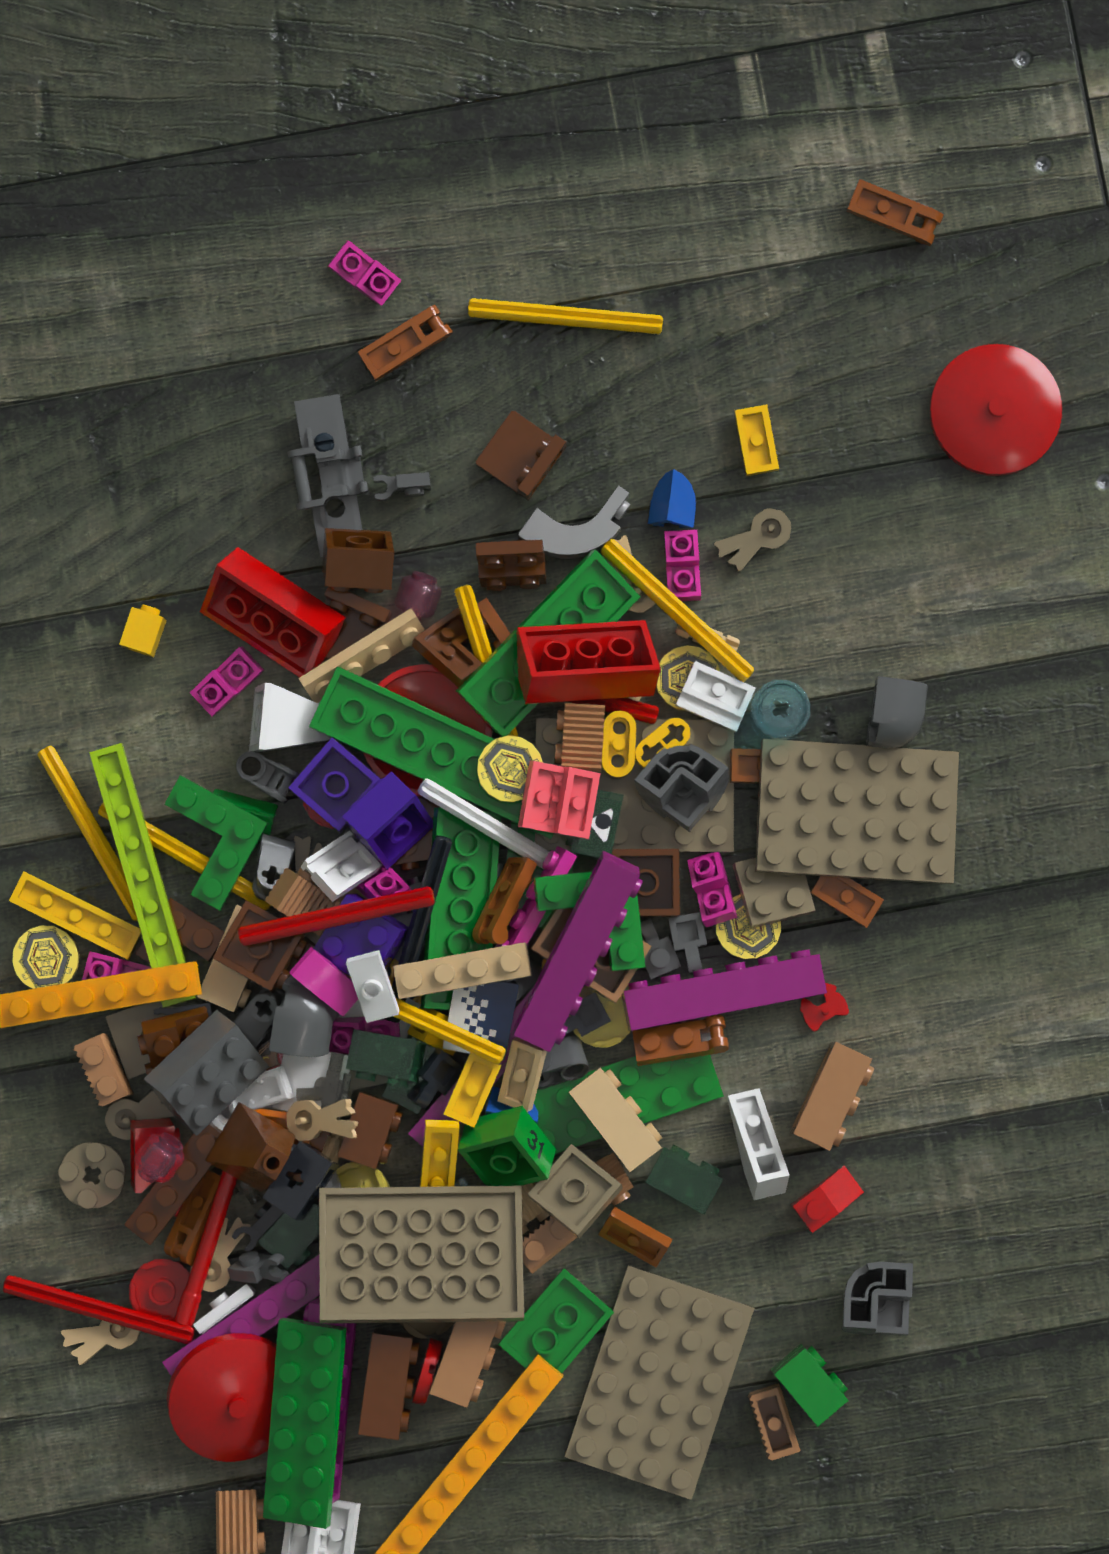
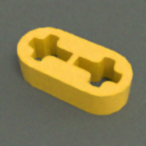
(657, 737)

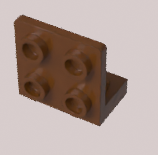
(521, 455)
(360, 620)

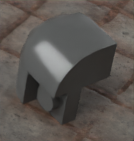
(896, 712)
(683, 784)
(301, 1022)
(878, 1299)

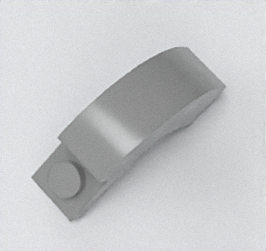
(577, 541)

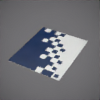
(484, 1012)

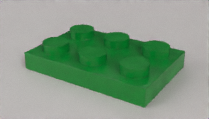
(557, 1323)

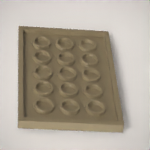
(857, 811)
(638, 823)
(421, 1254)
(659, 1382)

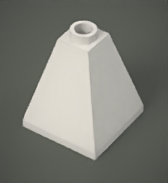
(281, 720)

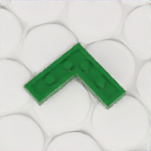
(239, 837)
(563, 892)

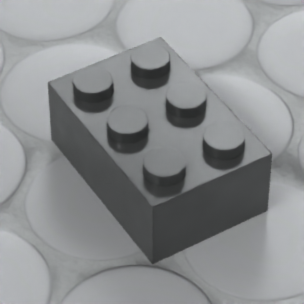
(206, 1072)

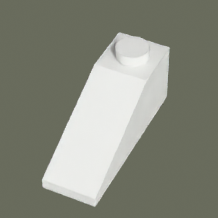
(758, 1145)

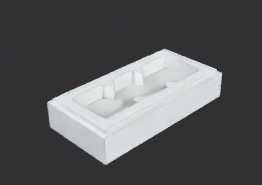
(372, 986)
(266, 1090)
(223, 1306)

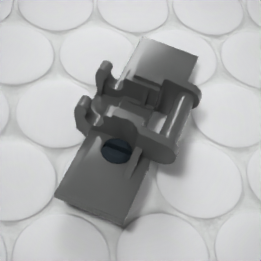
(340, 467)

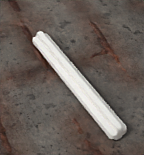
(482, 821)

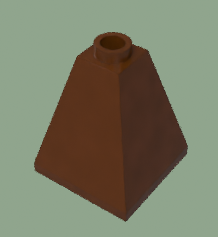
(251, 1148)

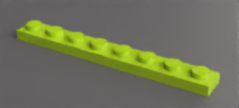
(138, 859)

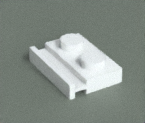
(715, 696)
(341, 866)

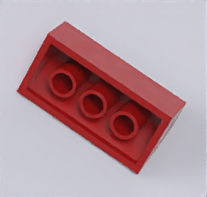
(271, 613)
(586, 661)

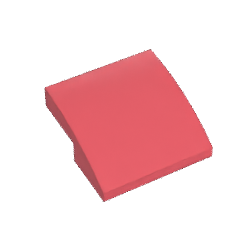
(559, 799)

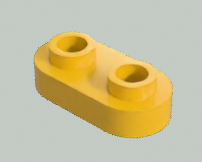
(619, 744)

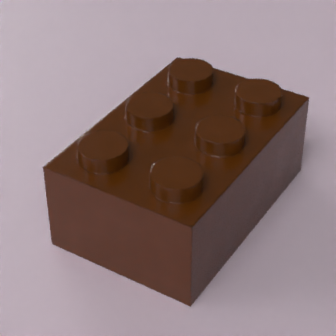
(388, 1384)

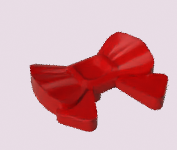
(816, 1015)

